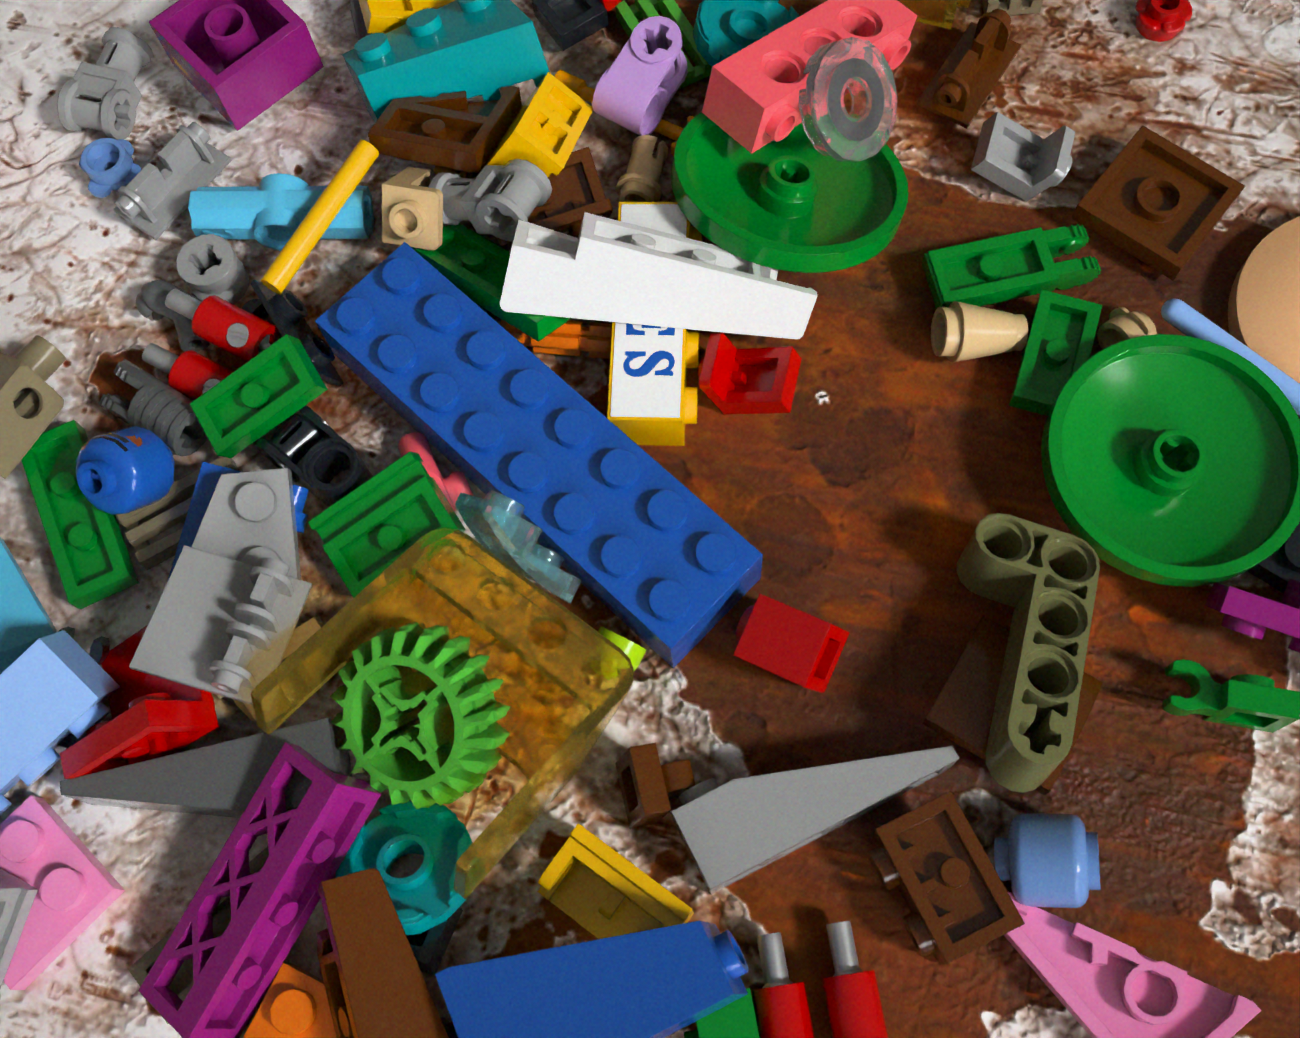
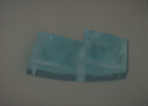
(502, 531)

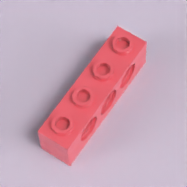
(758, 87)

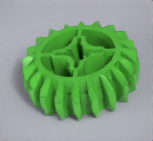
(455, 730)

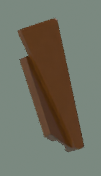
(369, 964)

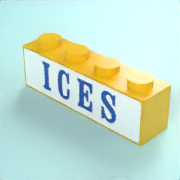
(651, 362)

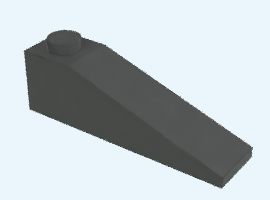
(213, 777)

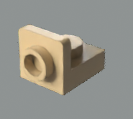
(412, 210)

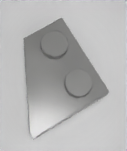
(252, 519)

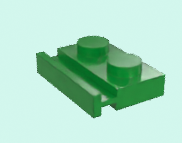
(382, 521)

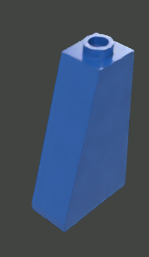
(600, 987)

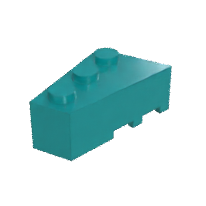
(448, 50)

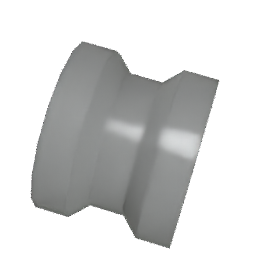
(226, 280)

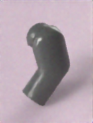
(152, 300)

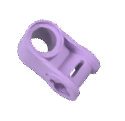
(643, 77)

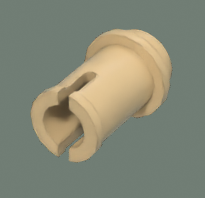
(643, 171)

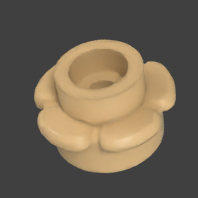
(1124, 326)

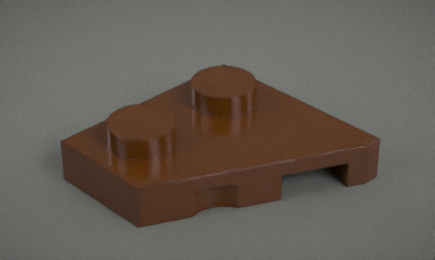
(445, 128)

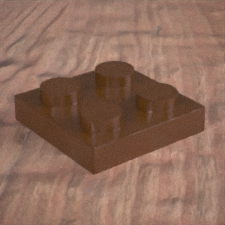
(1157, 202)

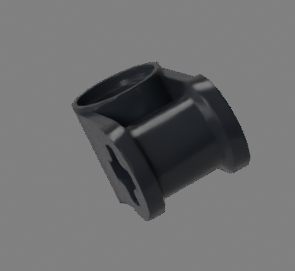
(315, 456)

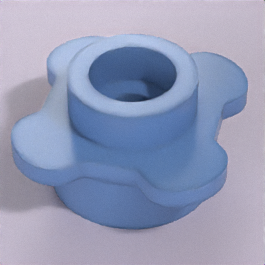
(108, 165)

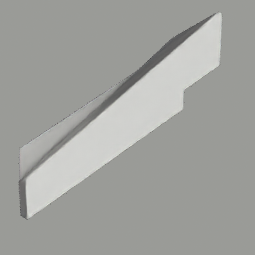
(650, 280)

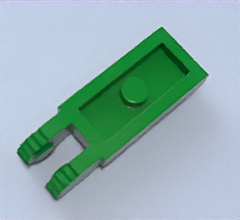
(1008, 266)

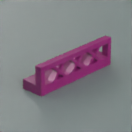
(265, 906)

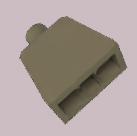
(26, 399)

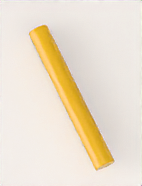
(320, 217)

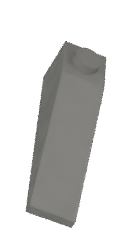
(768, 816)

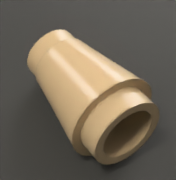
(976, 332)

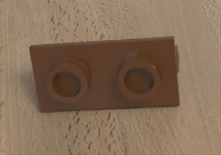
(971, 69)

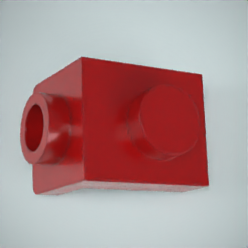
(748, 378)

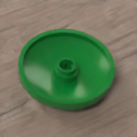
(787, 200)
(1174, 460)

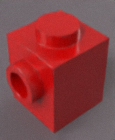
(789, 643)

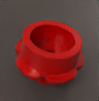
(1162, 18)

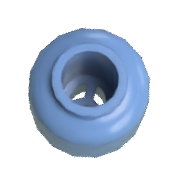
(1049, 860)

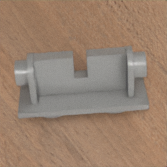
(163, 190)

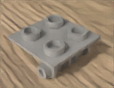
(221, 623)

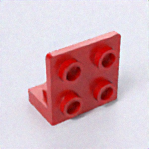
(148, 718)

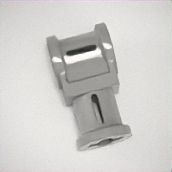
(106, 87)
(495, 197)

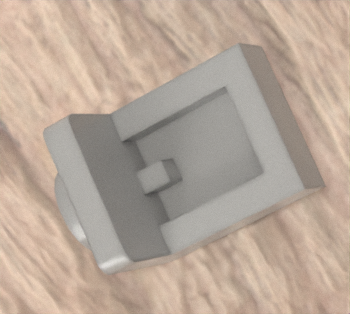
(1020, 158)

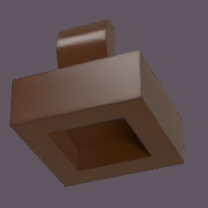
(649, 785)

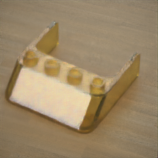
(554, 668)

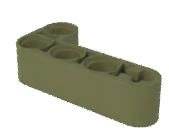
(1052, 587)

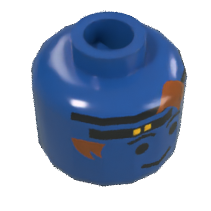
(124, 470)

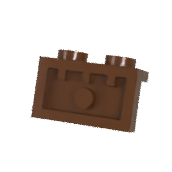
(943, 879)

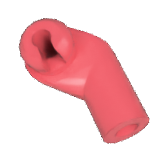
(450, 485)

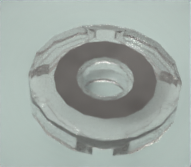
(868, 77)

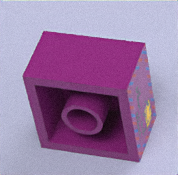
(238, 52)

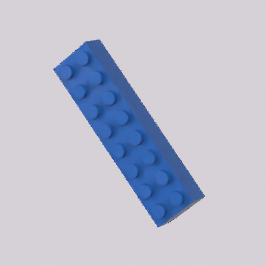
(527, 434)

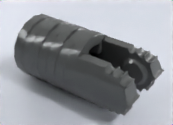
(156, 409)

